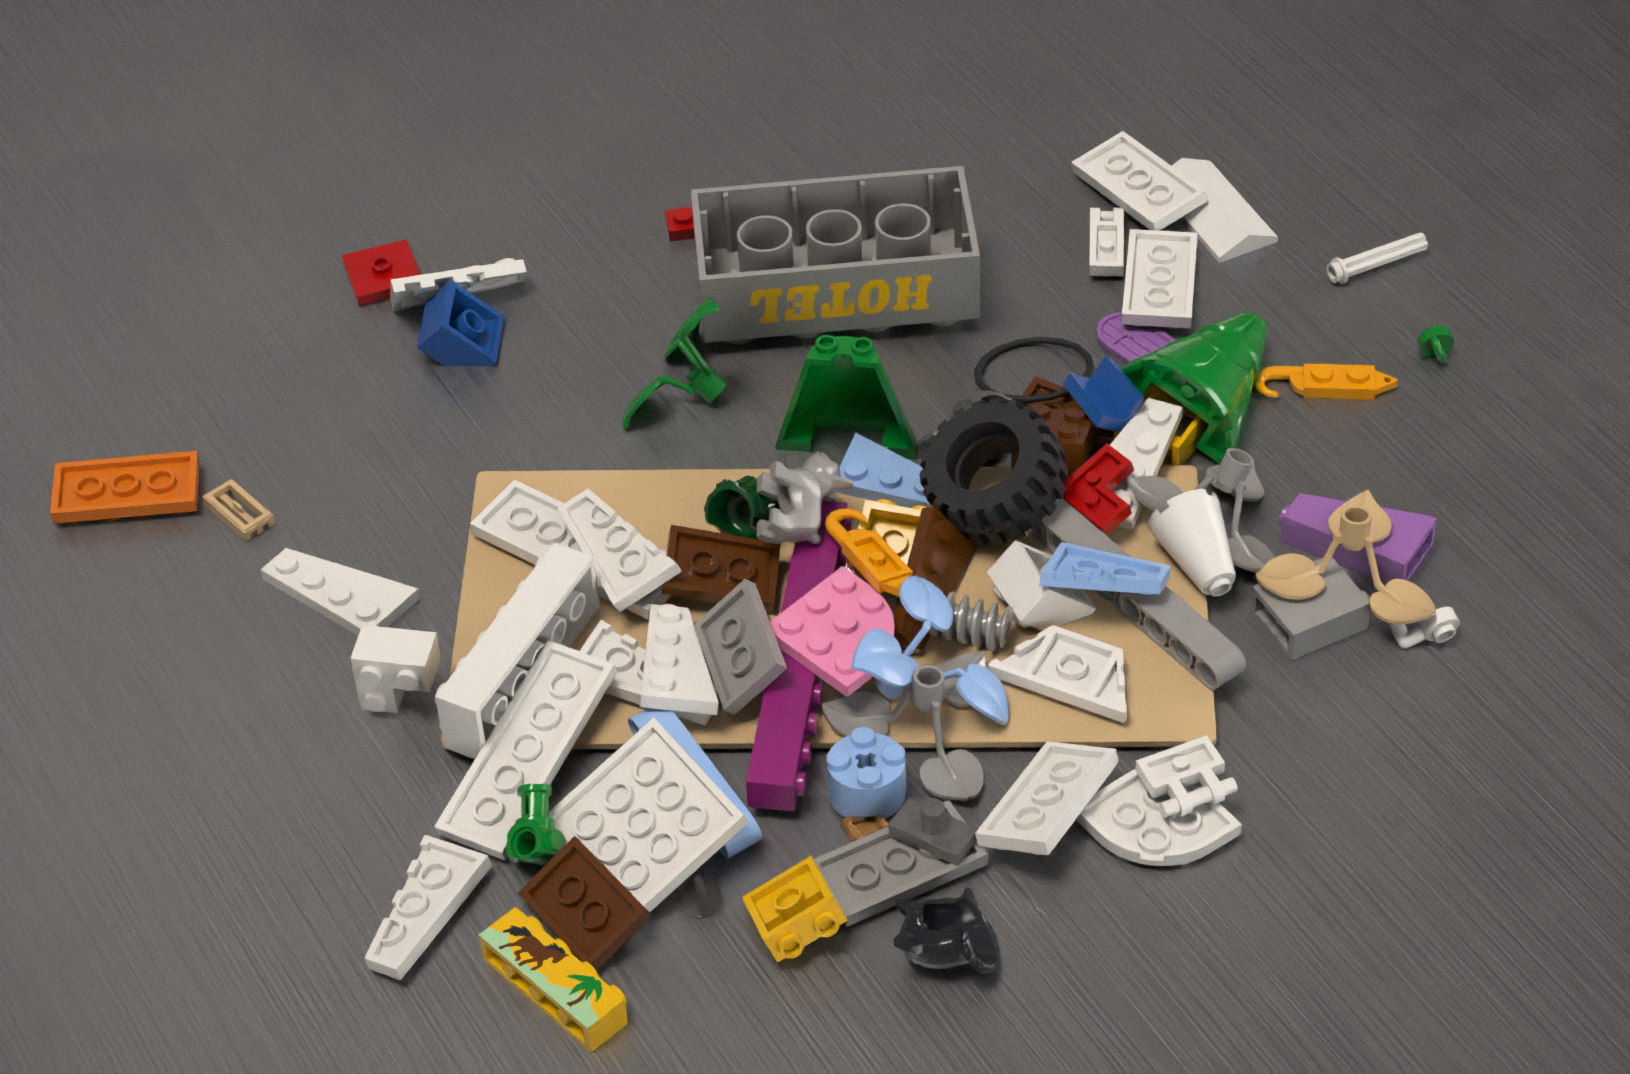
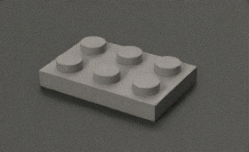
(739, 647)

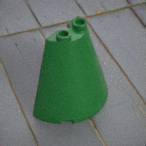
(846, 390)

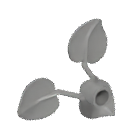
(1233, 475)
(947, 776)

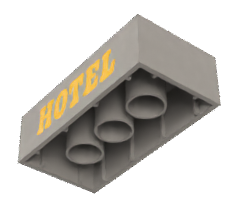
(836, 254)

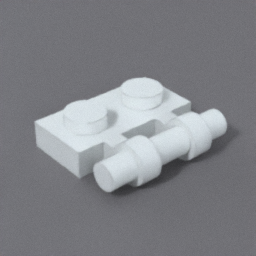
(1181, 767)

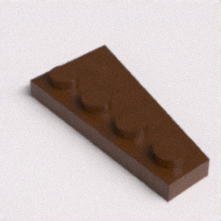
(938, 556)

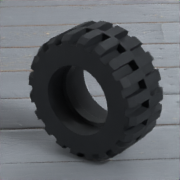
(972, 440)

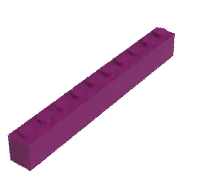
(789, 701)

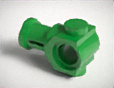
(534, 834)

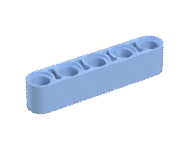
(670, 722)

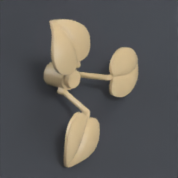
(1356, 526)

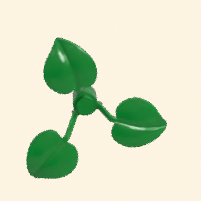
(701, 377)

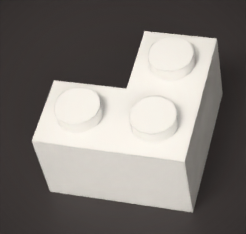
(390, 662)

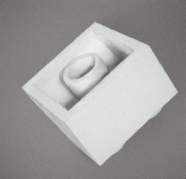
(1018, 581)

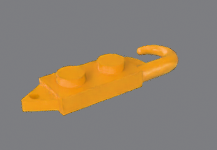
(1328, 381)
(868, 552)

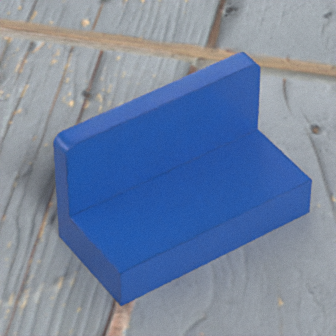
(1106, 396)

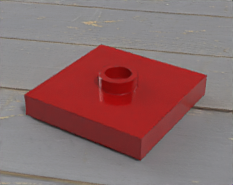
(374, 267)

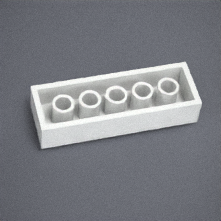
(548, 605)

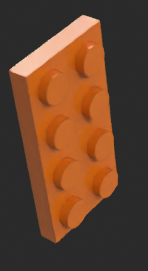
(125, 487)

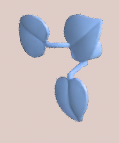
(881, 654)

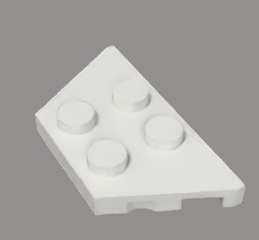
(1069, 670)

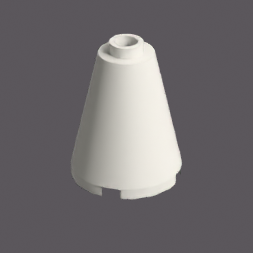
(1196, 539)

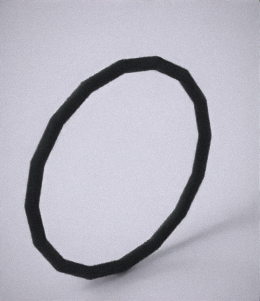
(1030, 341)

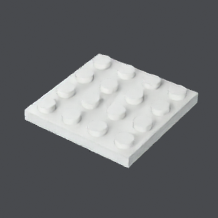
(649, 815)

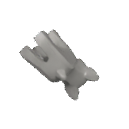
(799, 498)

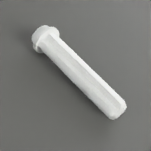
(1340, 269)

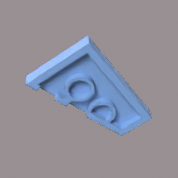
(881, 474)
(1105, 571)

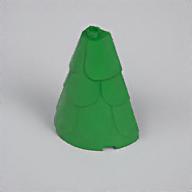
(1209, 376)

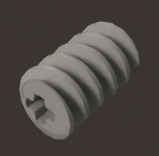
(977, 624)

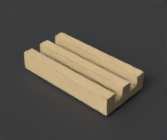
(252, 525)

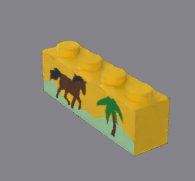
(554, 979)

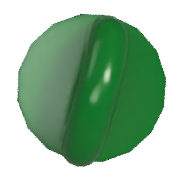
(1435, 342)

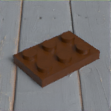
(718, 562)
(584, 903)

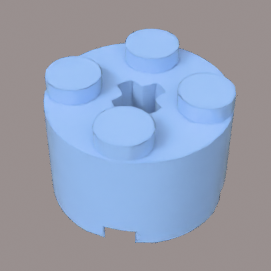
(866, 774)

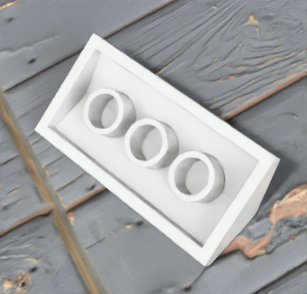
(1226, 220)

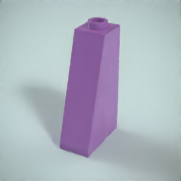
(1397, 556)

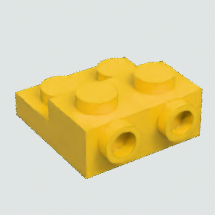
(893, 523)
(794, 910)

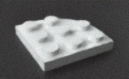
(1132, 827)

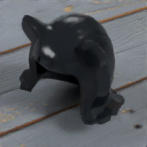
(947, 934)

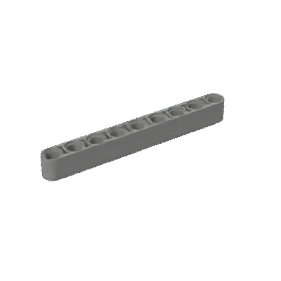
(1160, 617)

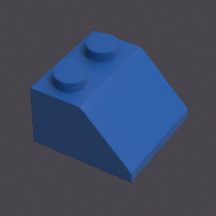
(460, 328)

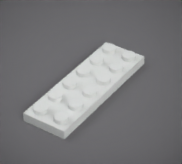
(529, 524)
(525, 746)

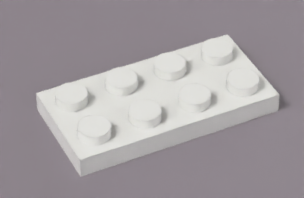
(1139, 181)
(1159, 278)
(1047, 798)

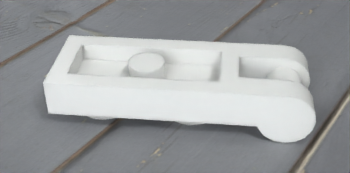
(1106, 242)

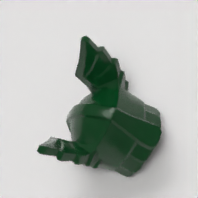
(738, 507)

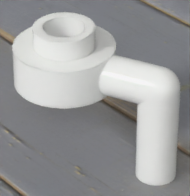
(1437, 628)

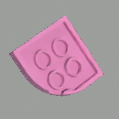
(829, 623)

